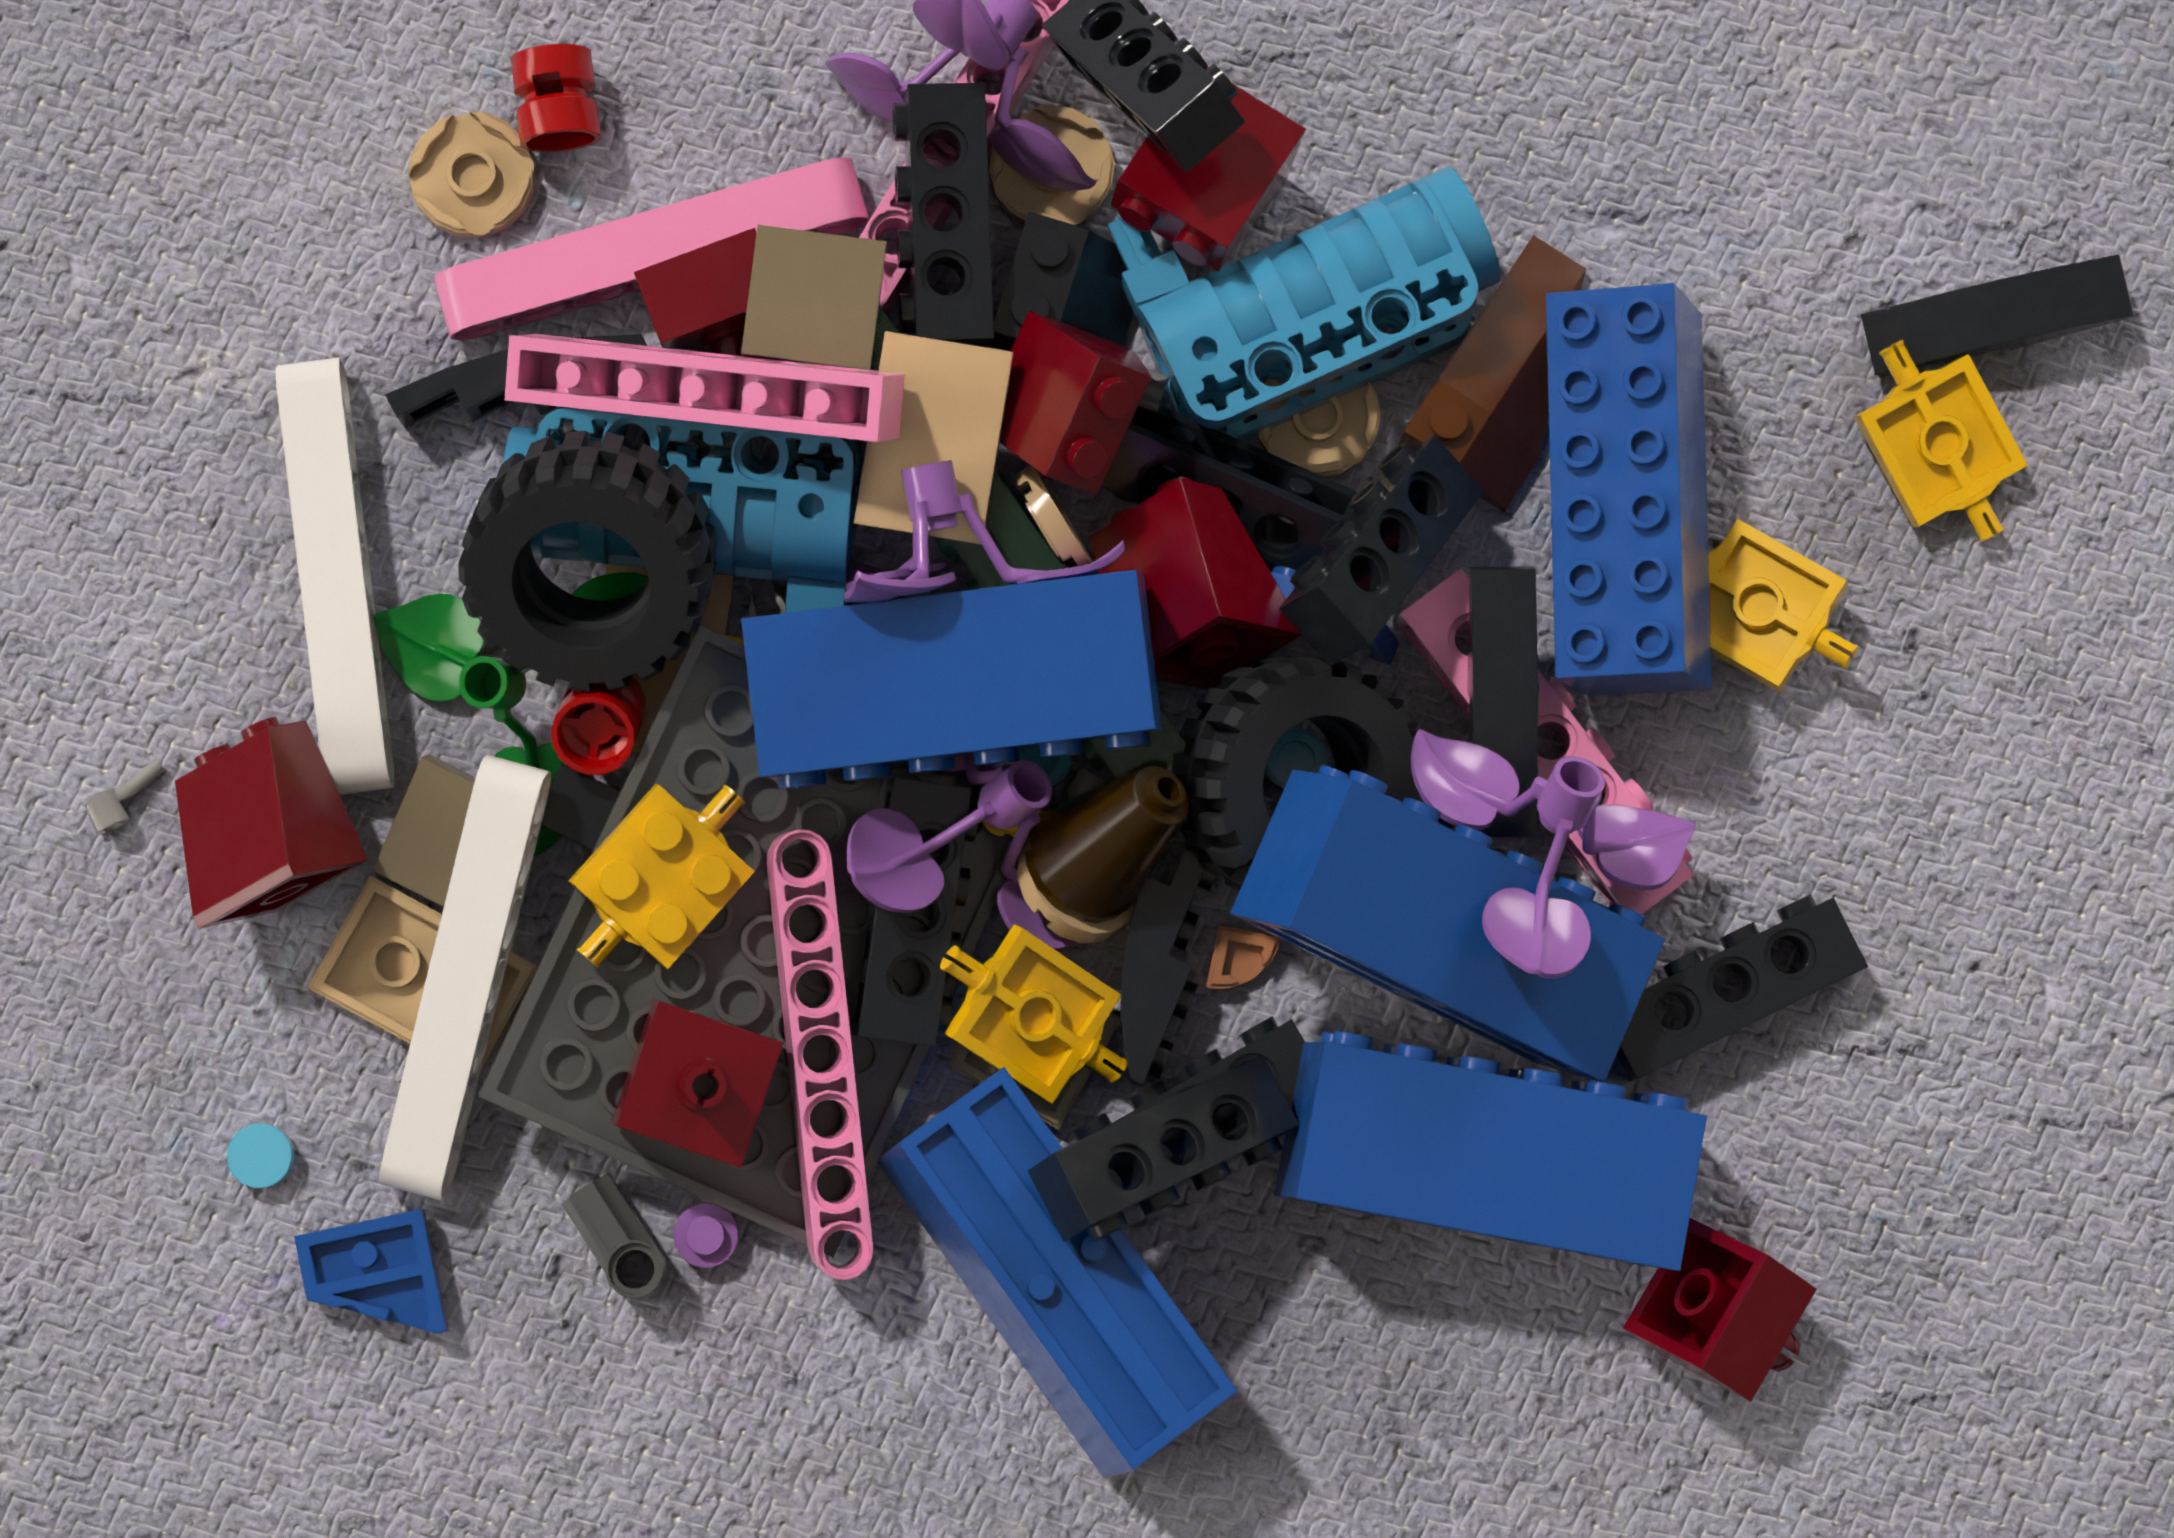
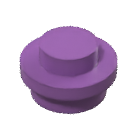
(706, 1235)

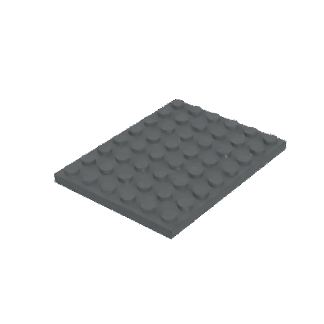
(583, 1022)

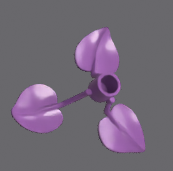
(991, 38)
(932, 507)
(1629, 843)
(899, 875)

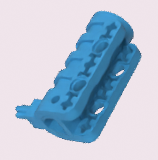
(1312, 305)
(765, 516)

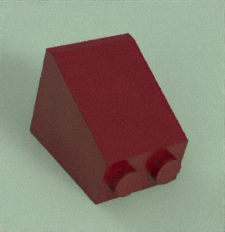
(1219, 197)
(1070, 400)
(1203, 583)
(262, 824)

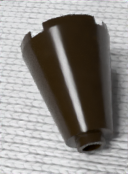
(1106, 842)

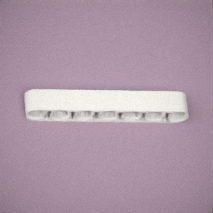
(335, 575)
(465, 977)

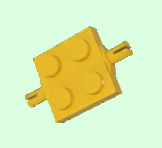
(1940, 441)
(1771, 607)
(661, 876)
(1033, 1014)

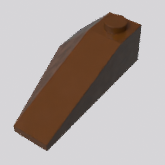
(1494, 390)

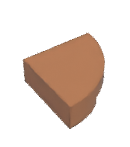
(1239, 957)

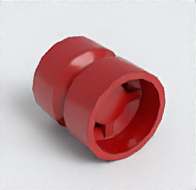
(556, 104)
(598, 727)

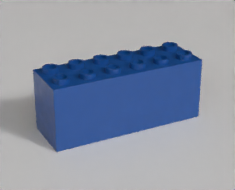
(1628, 491)
(952, 678)
(1404, 906)
(1492, 1150)
(1073, 1311)

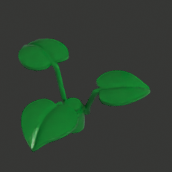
(437, 653)

